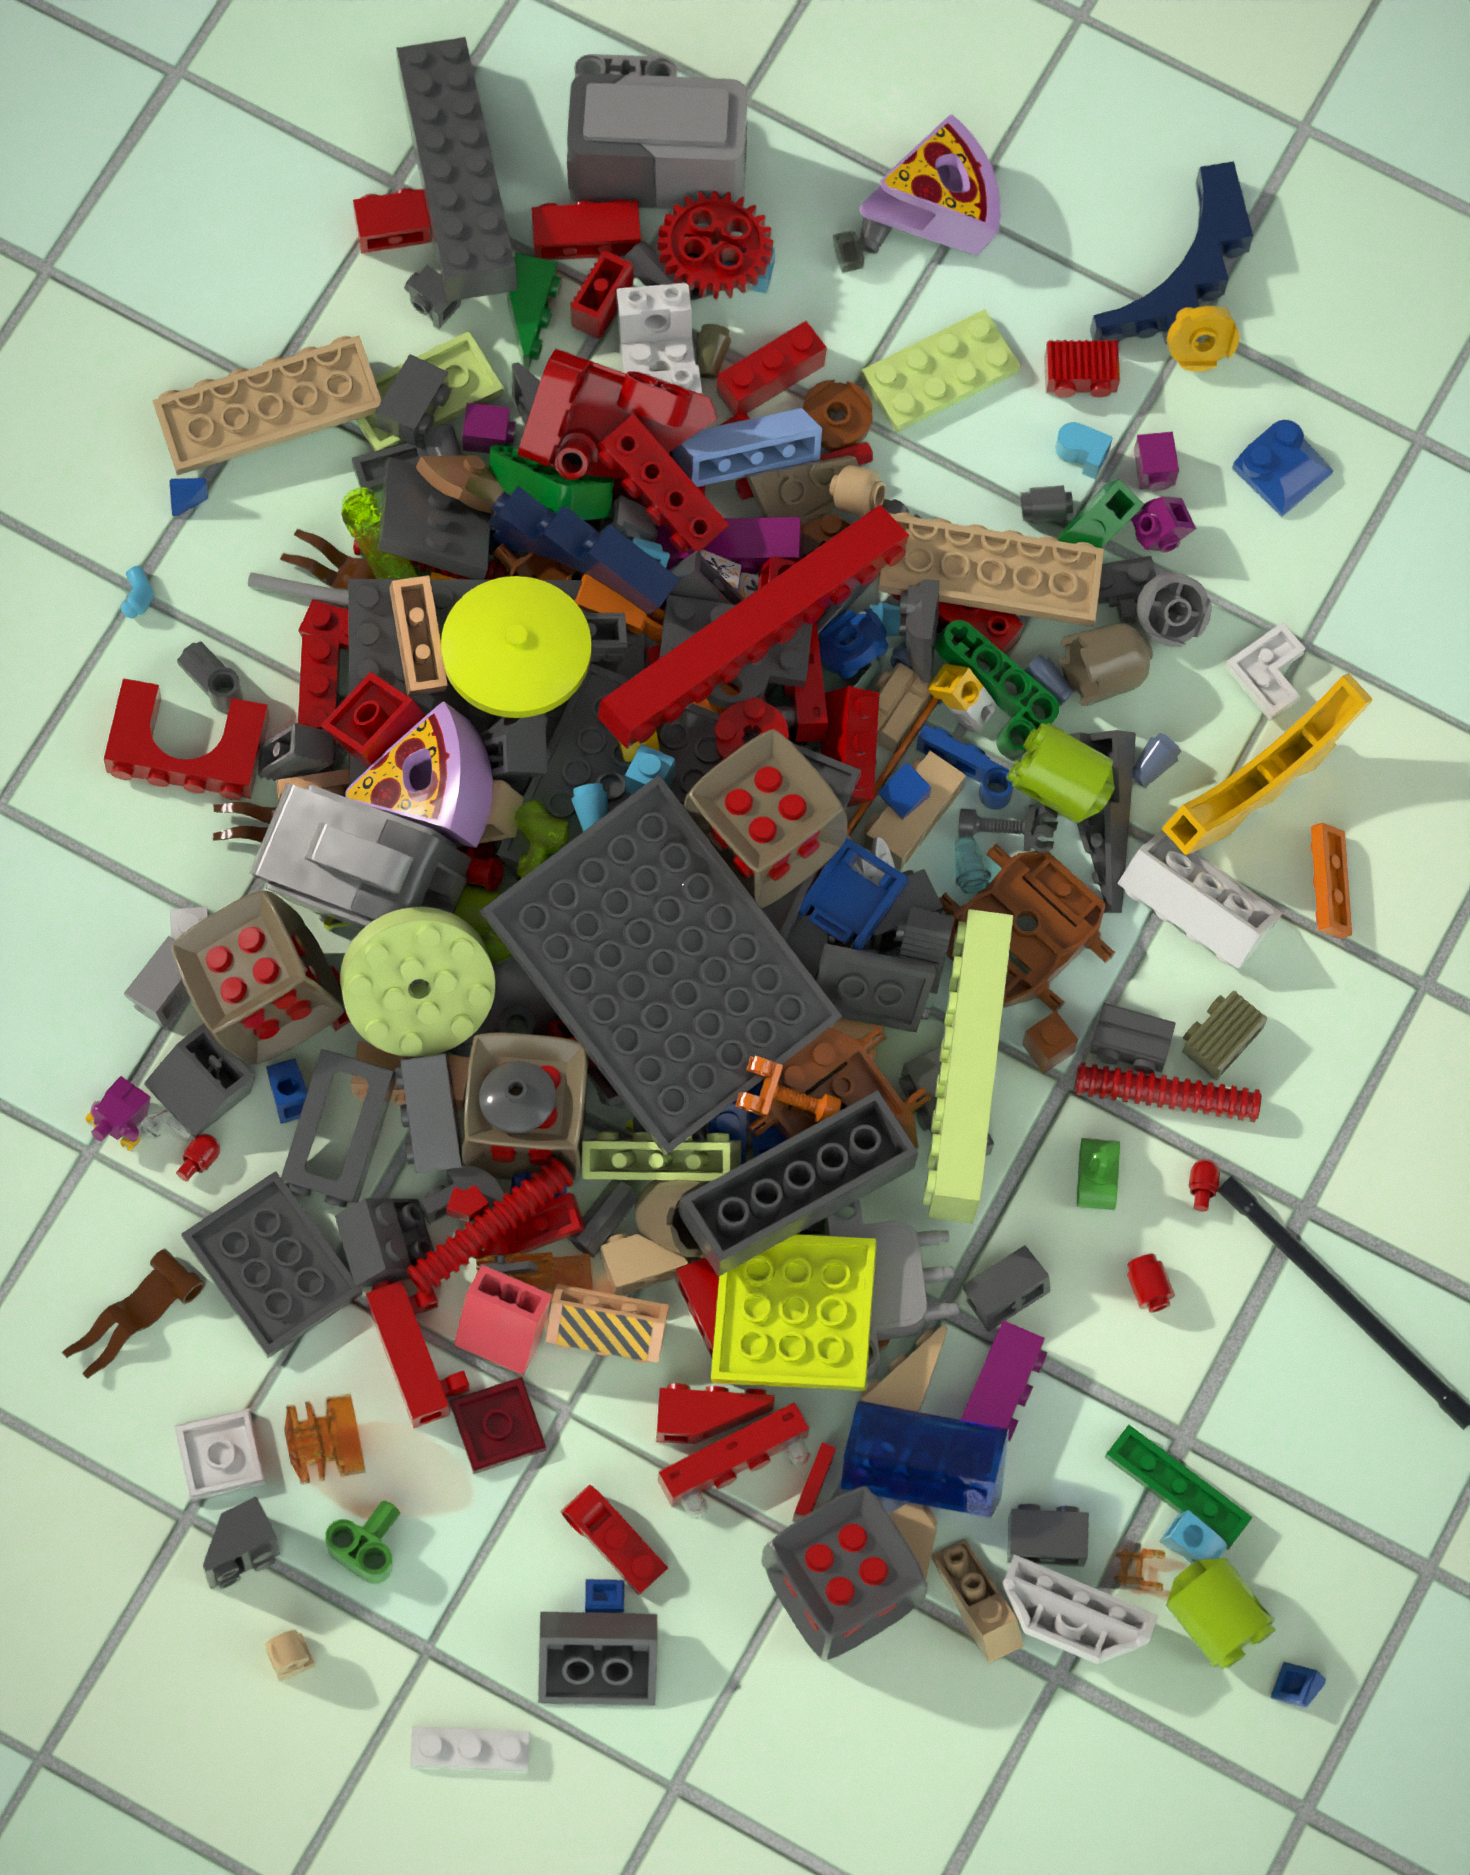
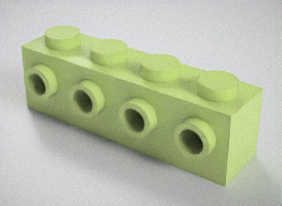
(643, 1160)

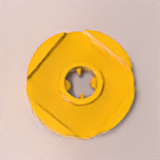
(1197, 322)

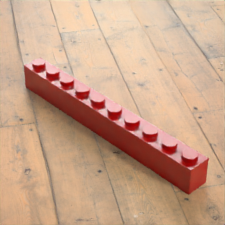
(753, 627)

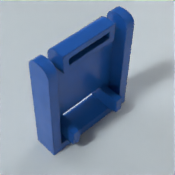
(849, 902)

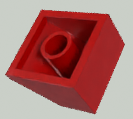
(372, 719)

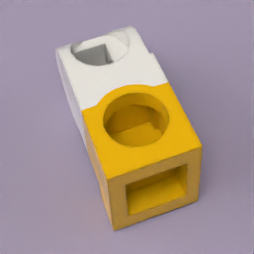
(963, 696)

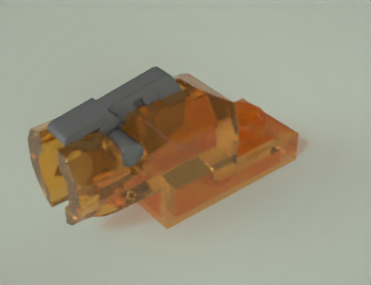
(542, 1269)

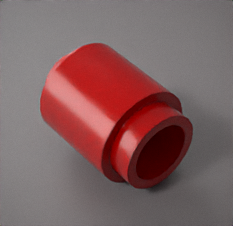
(1150, 1283)

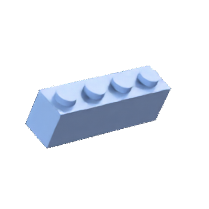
(749, 447)

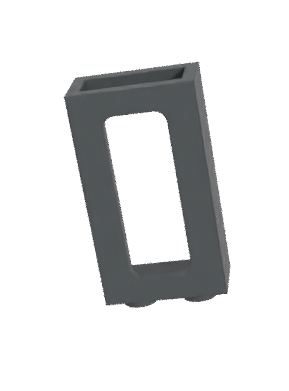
(364, 1141)

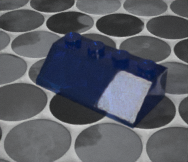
(925, 1459)

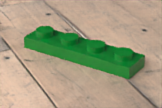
(1177, 1484)

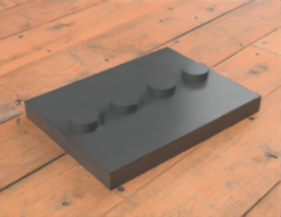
(431, 526)
(271, 1264)

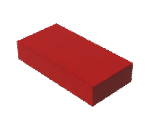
(814, 1481)

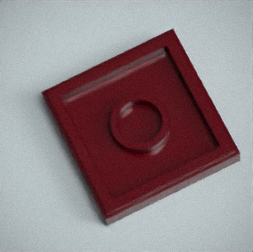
(497, 1425)

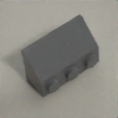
(597, 1658)

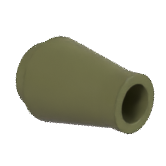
(712, 348)

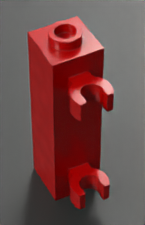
(408, 1354)

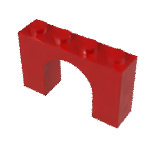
(224, 770)

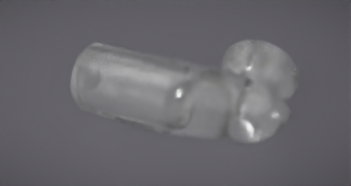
(162, 1124)

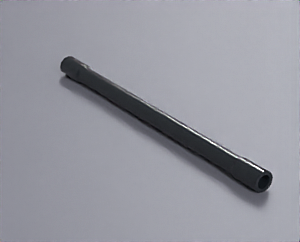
(1247, 1205)

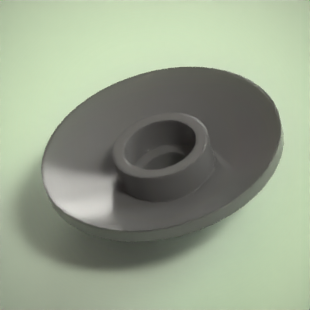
(518, 1112)

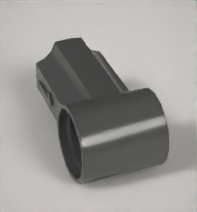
(210, 675)

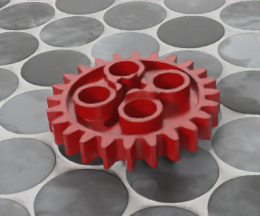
(707, 270)

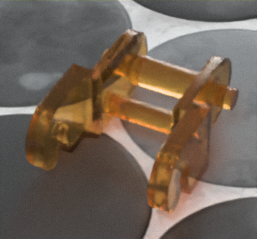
(1123, 1577)

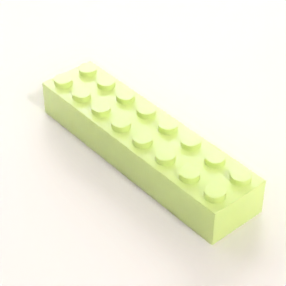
(969, 1071)

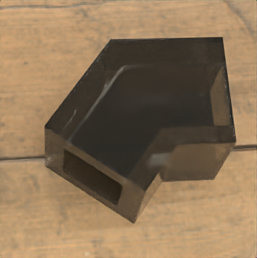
(848, 251)

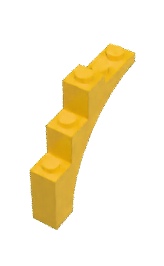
(1266, 776)

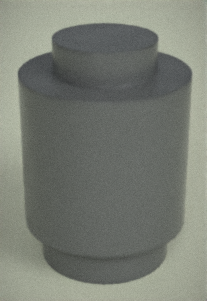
(1046, 504)

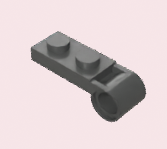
(437, 442)

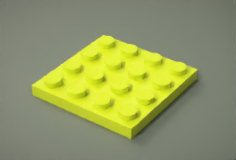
(797, 1315)

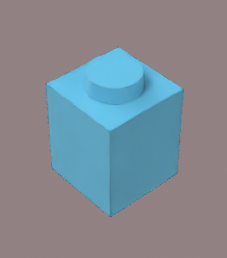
(646, 766)

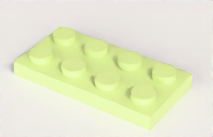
(940, 370)
(468, 376)

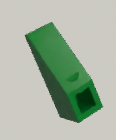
(529, 305)
(1102, 516)

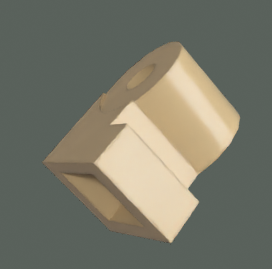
(289, 1654)

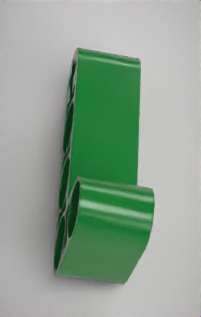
(586, 497)
(1001, 670)

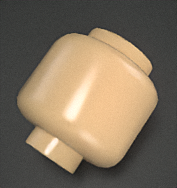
(857, 490)

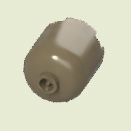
(1105, 661)
(659, 1215)

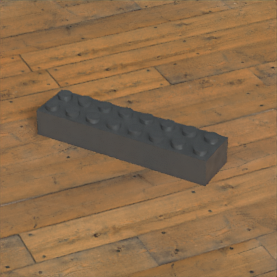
(456, 169)

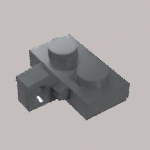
(1123, 583)

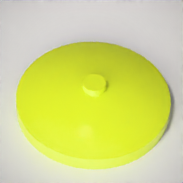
(516, 647)

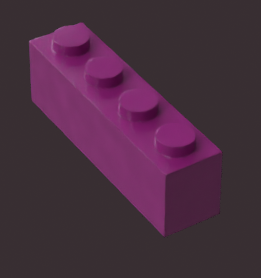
(747, 542)
(1005, 1378)

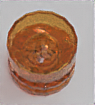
(324, 1439)

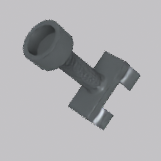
(1031, 828)

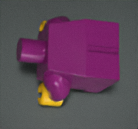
(119, 1113)

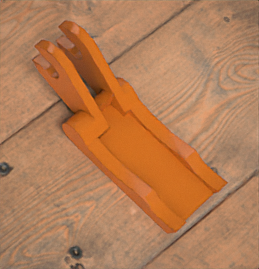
(598, 598)

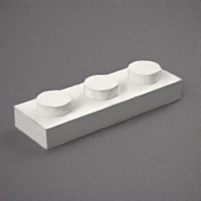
(469, 1749)

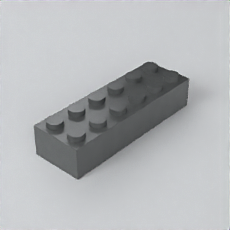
(798, 1183)

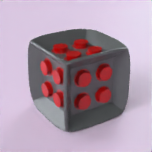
(844, 1573)

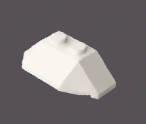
(1075, 1613)

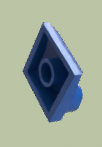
(1282, 466)

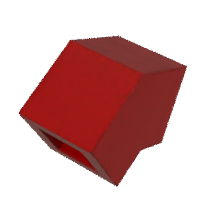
(466, 1203)

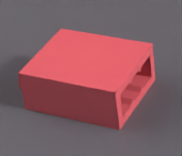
(502, 1319)

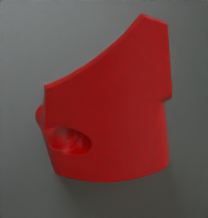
(586, 401)

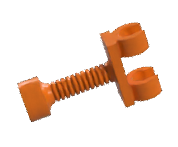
(821, 1108)

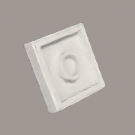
(219, 1455)

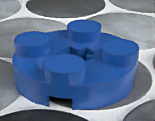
(868, 642)

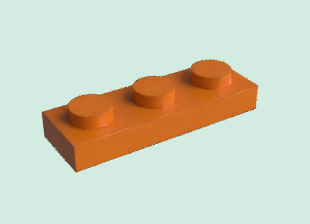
(1331, 880)

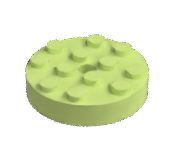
(427, 1014)

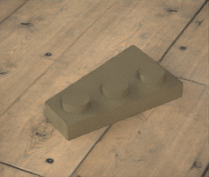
(797, 489)

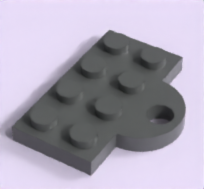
(781, 665)

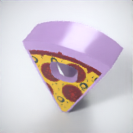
(941, 191)
(447, 787)

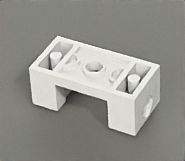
(658, 333)

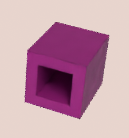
(487, 427)
(1156, 460)

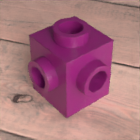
(1162, 524)

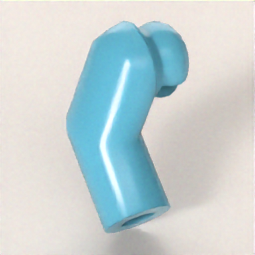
(141, 593)

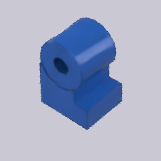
(287, 1089)

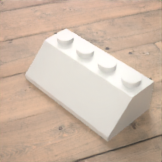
(1199, 899)

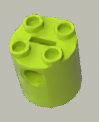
(1063, 773)
(1218, 1610)

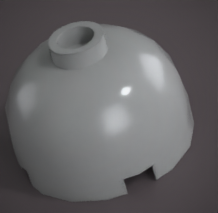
(1173, 609)

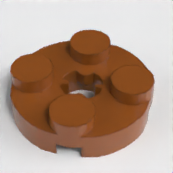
(839, 397)

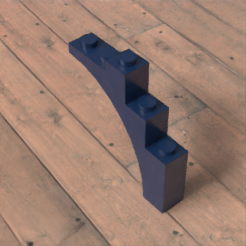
(1202, 274)
(568, 539)

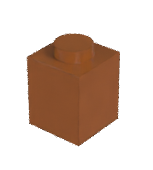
(1050, 1042)

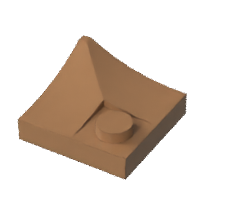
(462, 478)

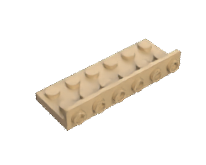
(267, 404)
(999, 570)

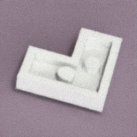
(1259, 669)

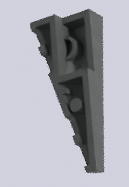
(1106, 832)

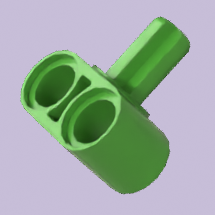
(1098, 1173)
(366, 1543)

